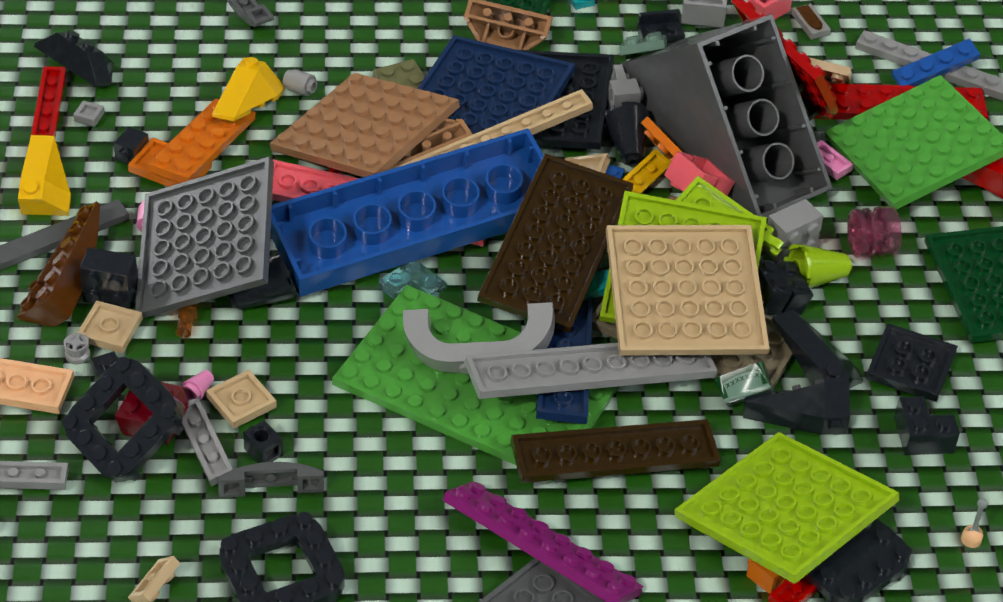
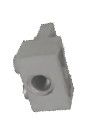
(622, 88)

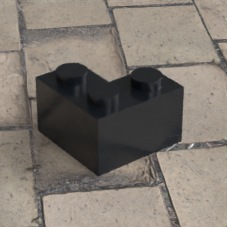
(924, 432)

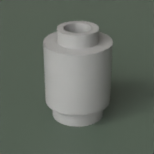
(300, 82)

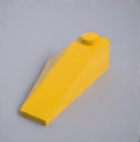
(43, 180)

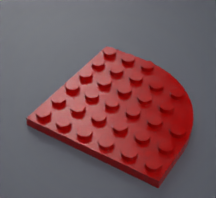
(817, 87)

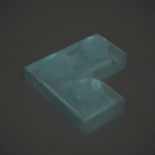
(414, 275)

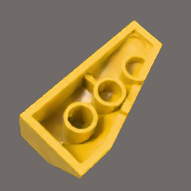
(248, 88)

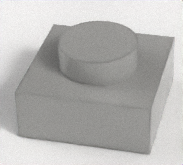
(89, 113)

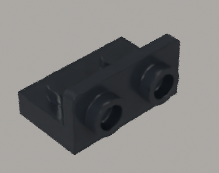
(661, 21)

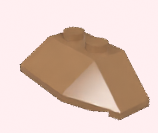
(506, 25)
(445, 134)

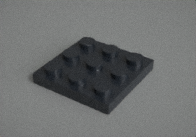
(911, 362)

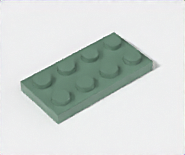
(634, 44)

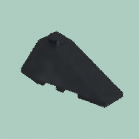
(813, 351)
(813, 409)

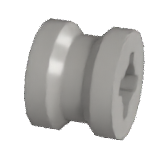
(76, 348)

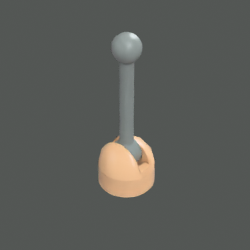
(973, 534)

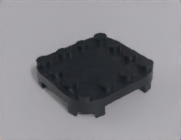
(862, 565)

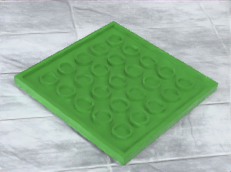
(917, 142)

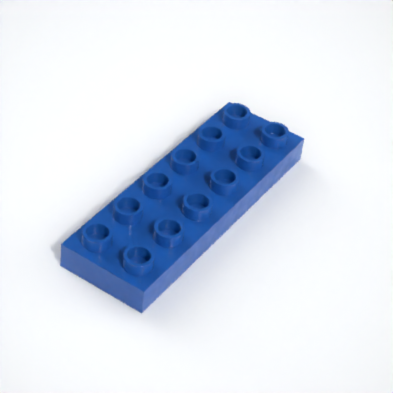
(404, 212)

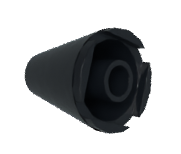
(628, 131)
(277, 290)

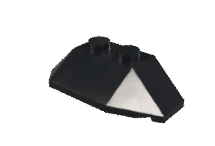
(78, 56)

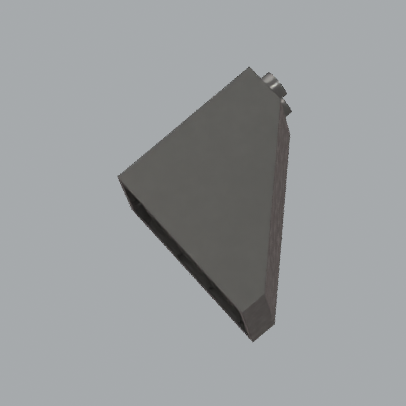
(738, 106)

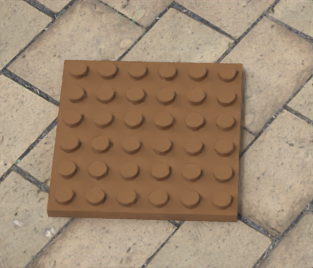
(364, 125)

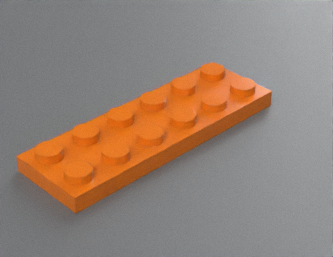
(197, 145)

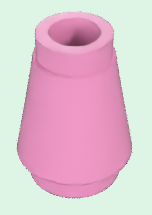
(197, 385)

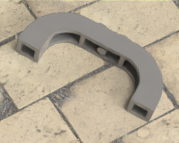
(451, 357)

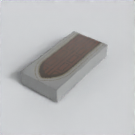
(810, 21)

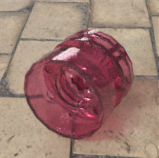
(874, 231)

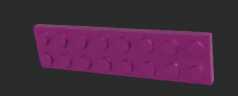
(543, 543)

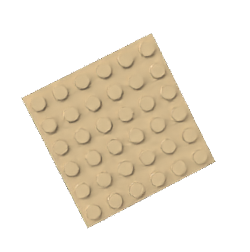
(686, 290)

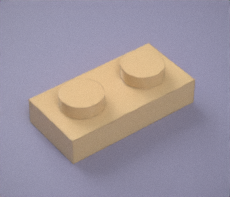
(158, 575)

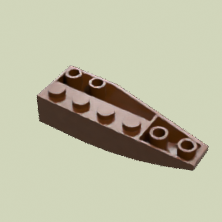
(59, 283)

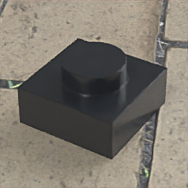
(103, 362)

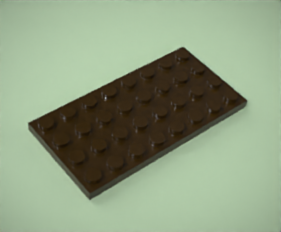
(555, 241)

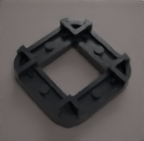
(165, 421)
(308, 536)

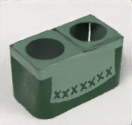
(744, 383)

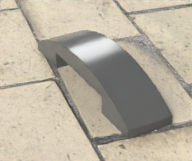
(251, 12)
(270, 475)

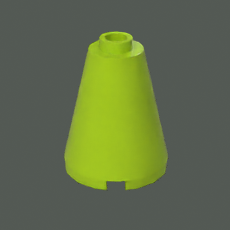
(818, 264)

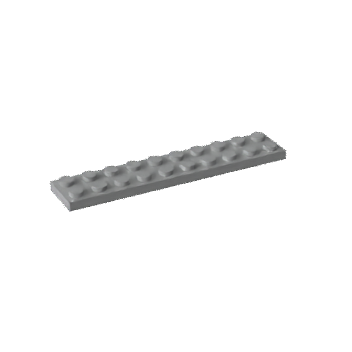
(578, 369)

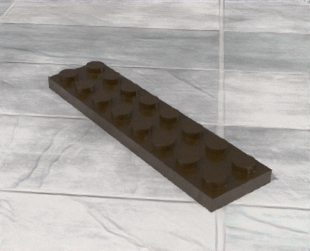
(614, 450)

